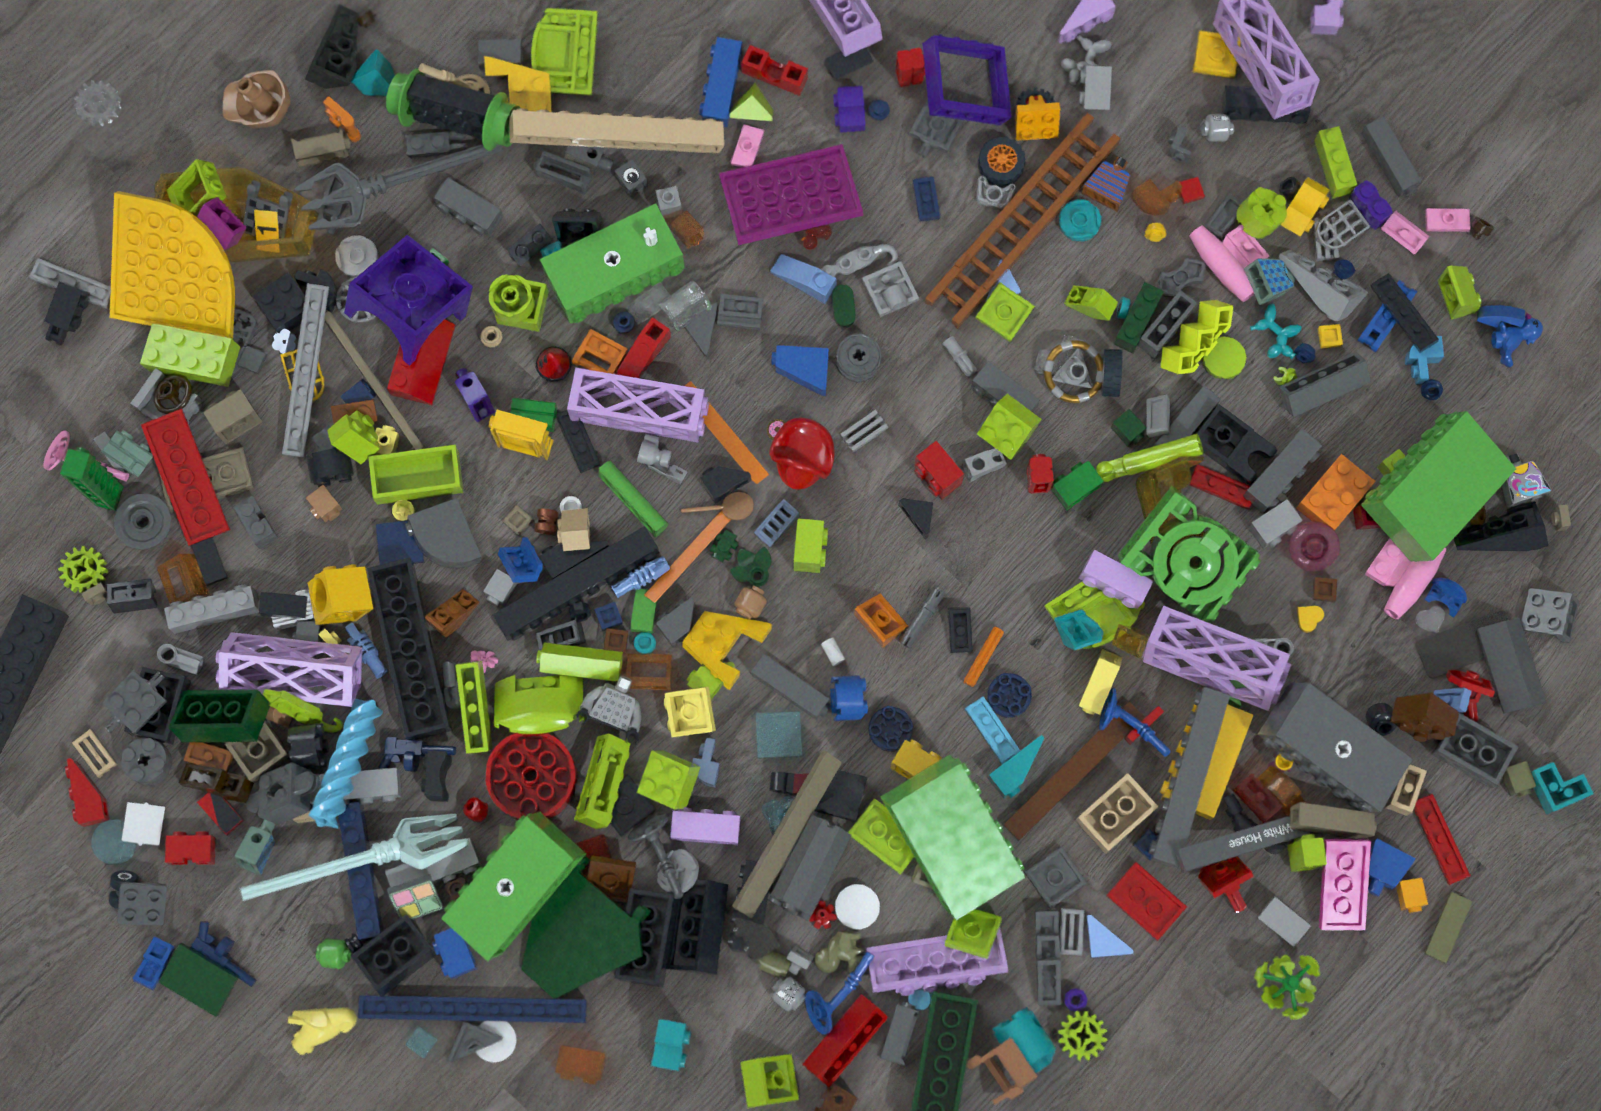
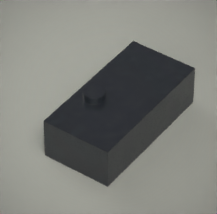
(655, 938)

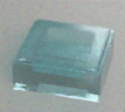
(421, 1042)

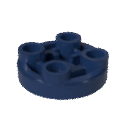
(1009, 695)
(890, 728)

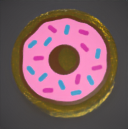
(773, 428)

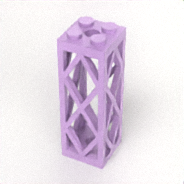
(1286, 98)
(685, 430)
(243, 648)
(1227, 649)

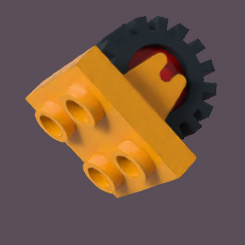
(1036, 115)

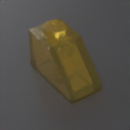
(1131, 640)

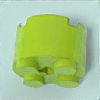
(1262, 212)
(511, 310)

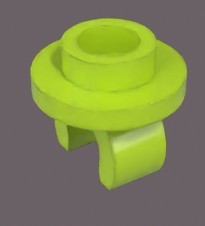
(1289, 375)

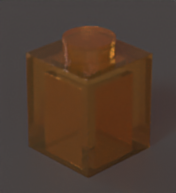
(687, 229)

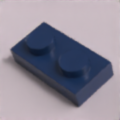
(926, 199)

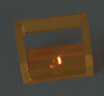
(189, 574)
(650, 683)

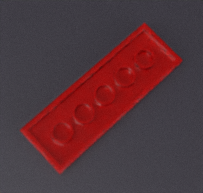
(185, 477)

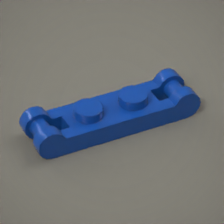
(1382, 322)

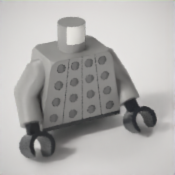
(613, 707)

